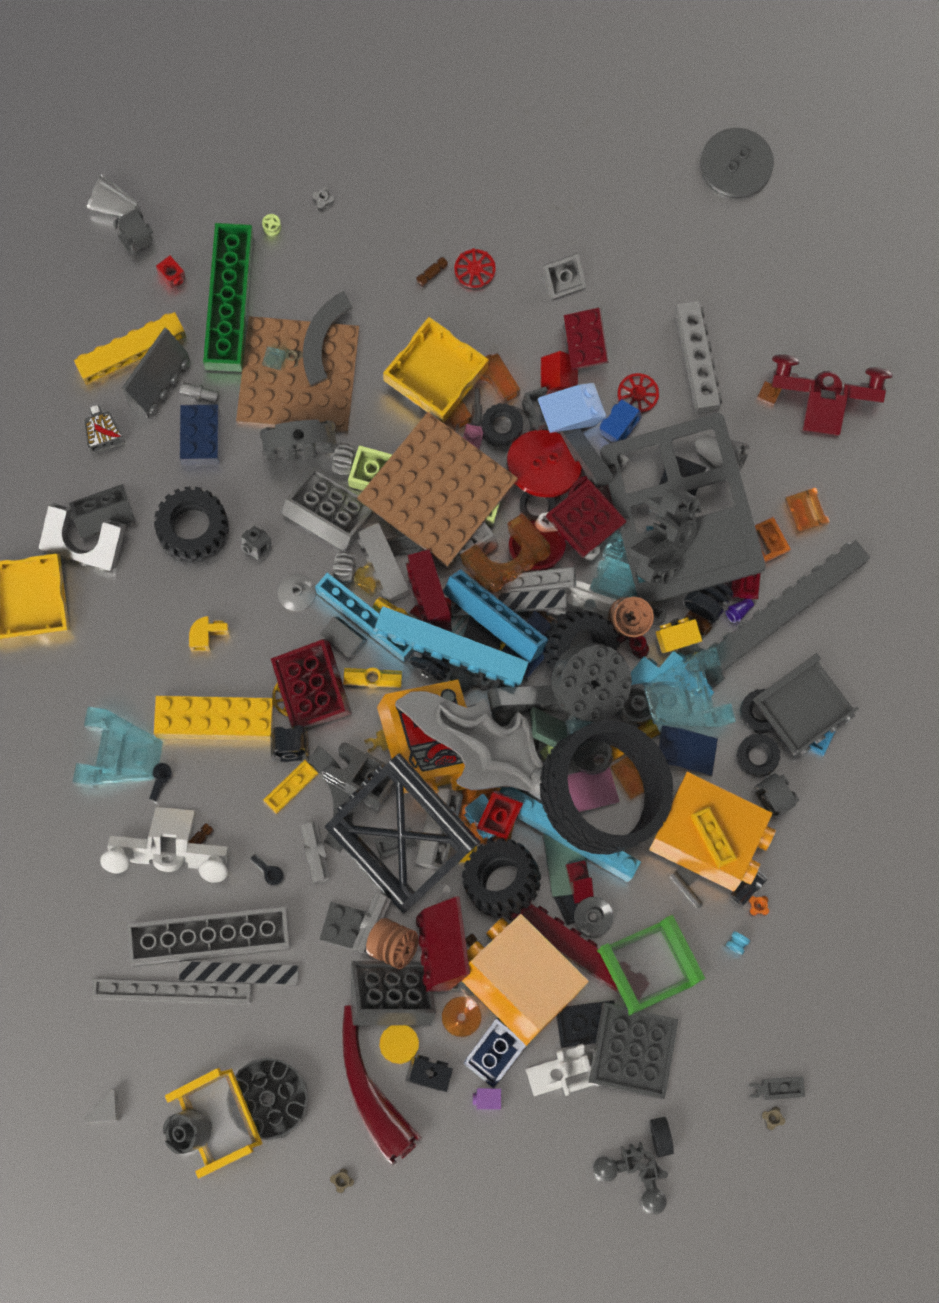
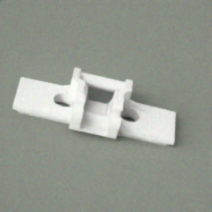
(578, 595)
(569, 1063)

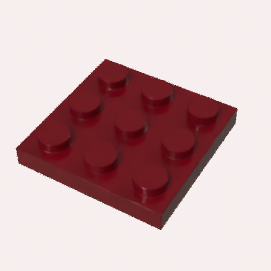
(586, 519)

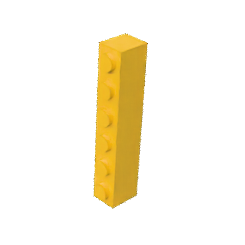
(126, 349)

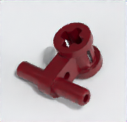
(634, 643)

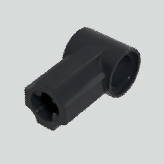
(745, 891)

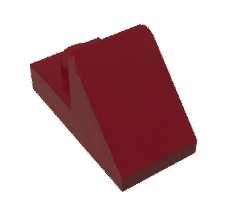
(579, 881)

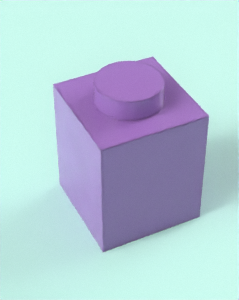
(487, 1099)

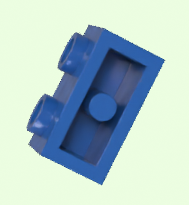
(620, 421)

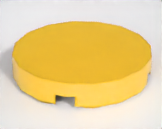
(399, 1044)

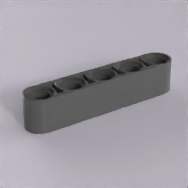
(522, 699)

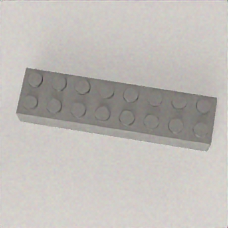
(208, 936)

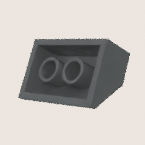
(95, 509)

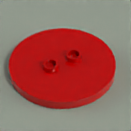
(542, 464)

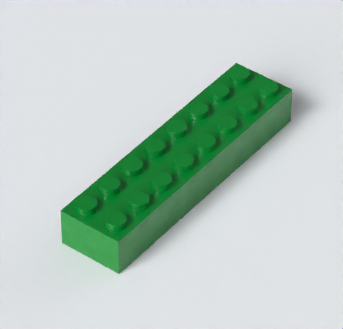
(228, 297)

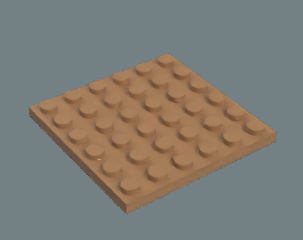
(285, 395)
(437, 489)

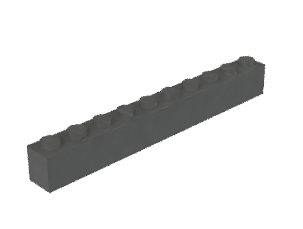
(790, 604)

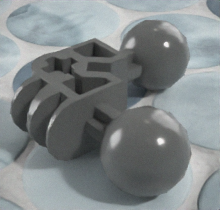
(466, 682)
(607, 1168)

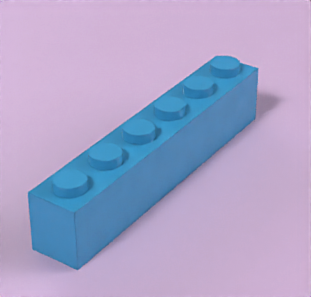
(495, 616)

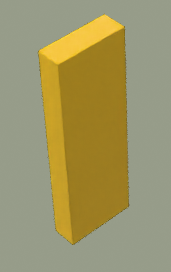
(290, 786)
(713, 837)

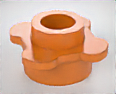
(759, 910)

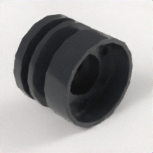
(708, 601)
(430, 666)

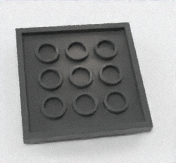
(633, 1051)

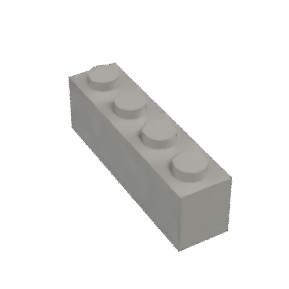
(384, 563)
(435, 854)

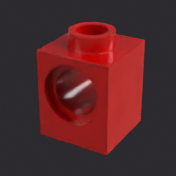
(167, 266)

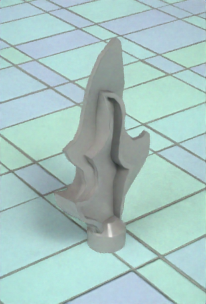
(490, 753)

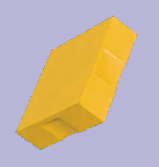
(436, 370)
(32, 597)

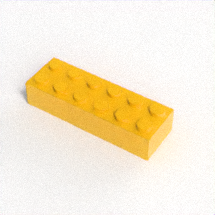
(213, 718)

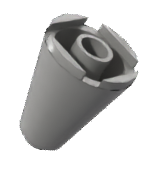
(110, 198)
(709, 449)

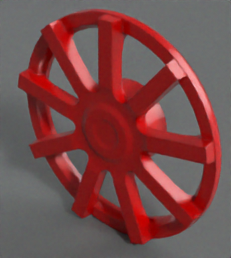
(475, 267)
(639, 392)

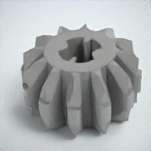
(343, 458)
(344, 567)

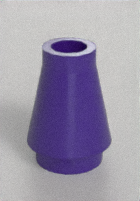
(738, 610)

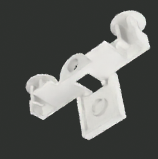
(173, 823)

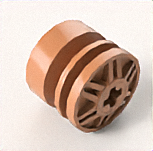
(641, 615)
(392, 943)

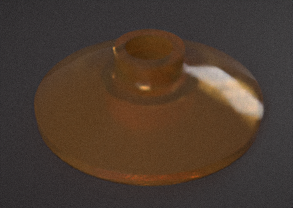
(464, 1006)

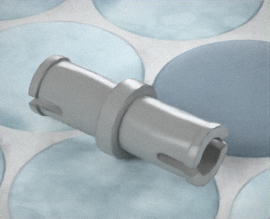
(199, 392)

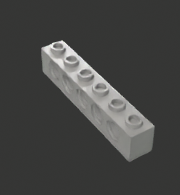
(702, 402)

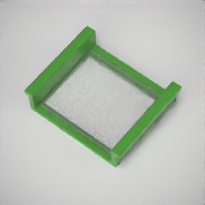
(651, 965)

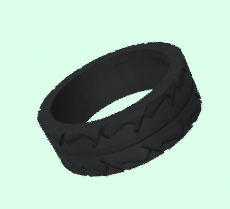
(651, 767)

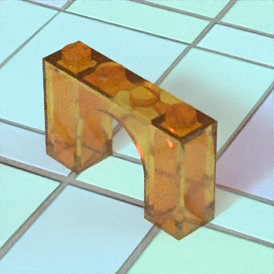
(500, 379)
(495, 575)

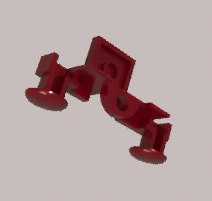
(823, 413)

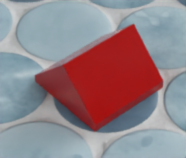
(557, 372)
(499, 815)

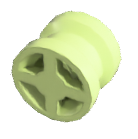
(271, 220)

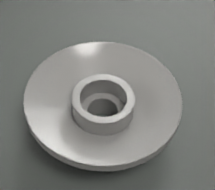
(297, 601)

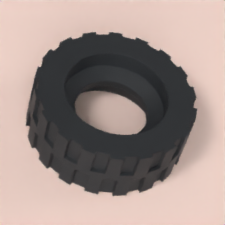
(512, 414)
(747, 715)
(751, 768)

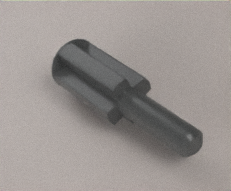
(477, 410)

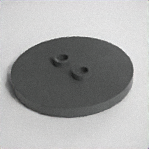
(737, 162)

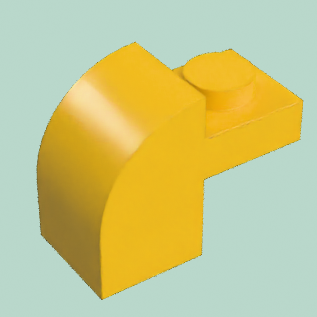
(202, 630)

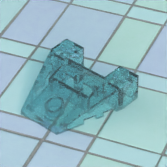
(683, 694)
(123, 755)

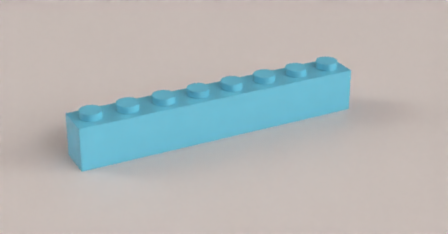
(450, 646)
(533, 814)

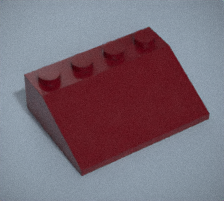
(311, 685)
(443, 945)

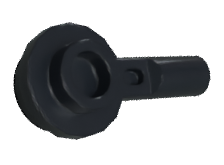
(161, 774)
(272, 874)

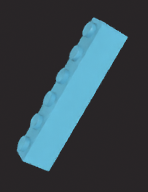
(358, 612)

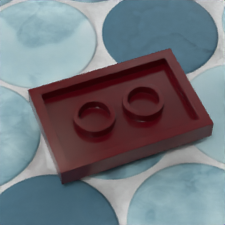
(586, 339)

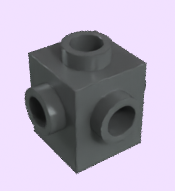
(256, 542)

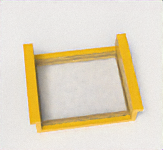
(222, 1104)

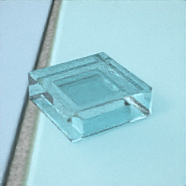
(273, 358)

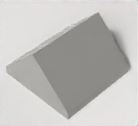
(564, 276)

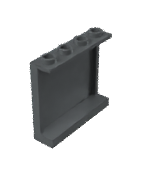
(804, 706)

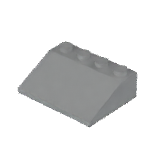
(327, 509)

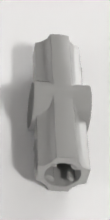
(315, 852)
(376, 912)

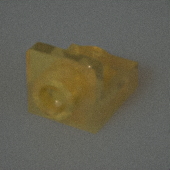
(364, 583)

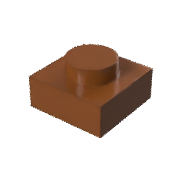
(768, 394)

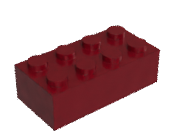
(428, 590)

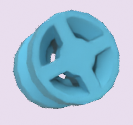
(738, 943)

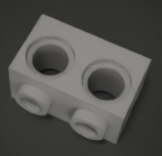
(483, 539)

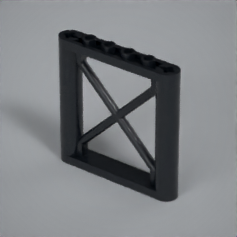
(346, 832)

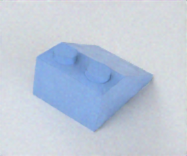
(572, 408)

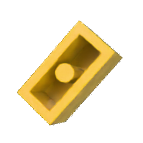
(679, 635)

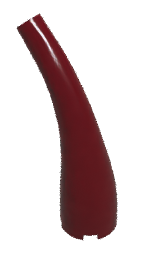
(382, 1120)

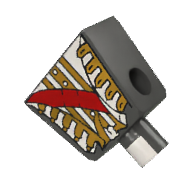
(101, 430)

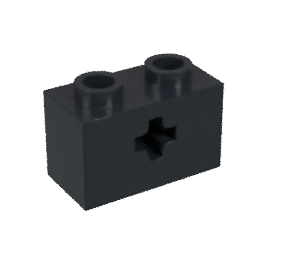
(440, 1078)

